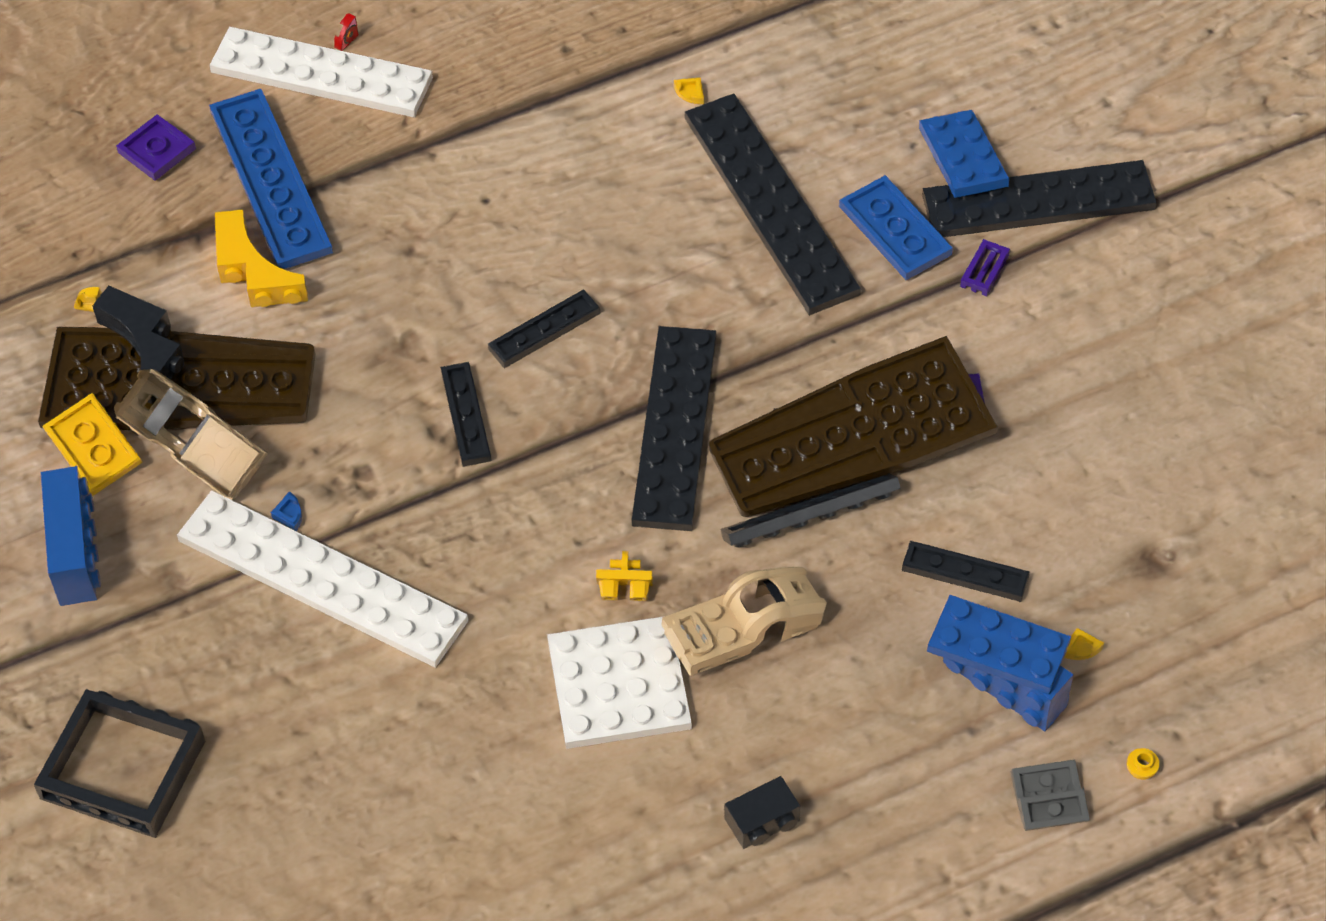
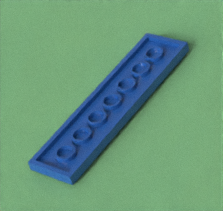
(270, 179)

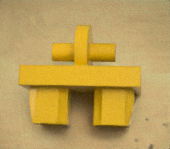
(637, 579)

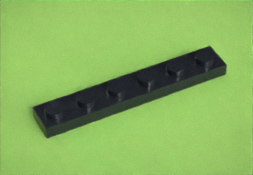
(799, 513)

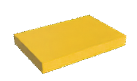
(92, 443)

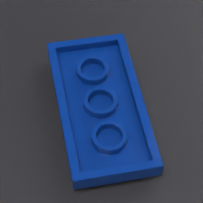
(963, 153)
(895, 227)
(999, 644)

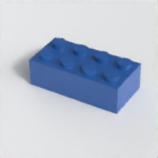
(70, 536)
(1034, 706)

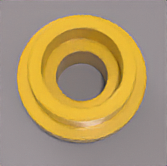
(1142, 771)

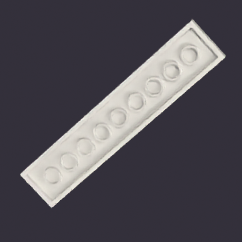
(323, 578)

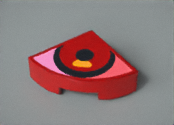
(348, 32)

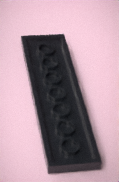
(1043, 199)
(674, 429)

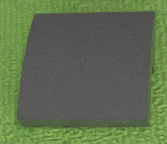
(1049, 795)

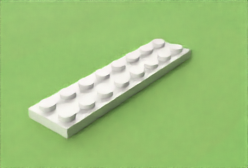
(321, 71)

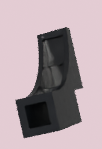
(143, 327)

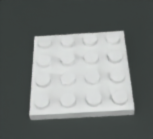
(617, 683)

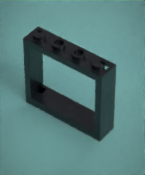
(106, 808)

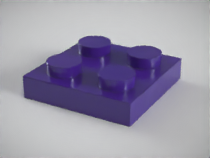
(156, 147)

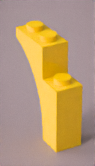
(241, 262)

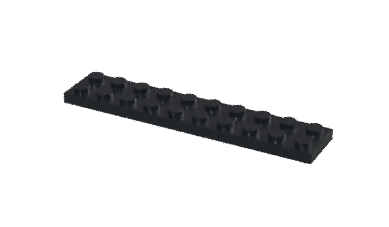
(772, 204)

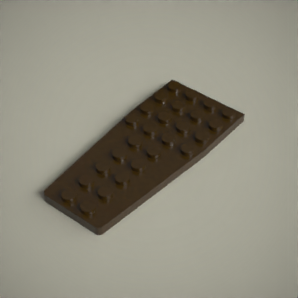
(235, 376)
(854, 430)

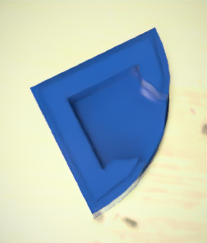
(288, 512)

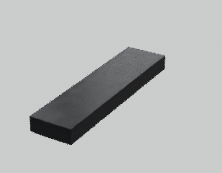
(543, 328)
(465, 414)
(965, 571)

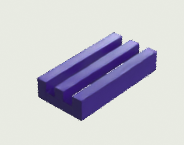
(977, 283)

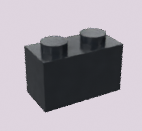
(762, 812)

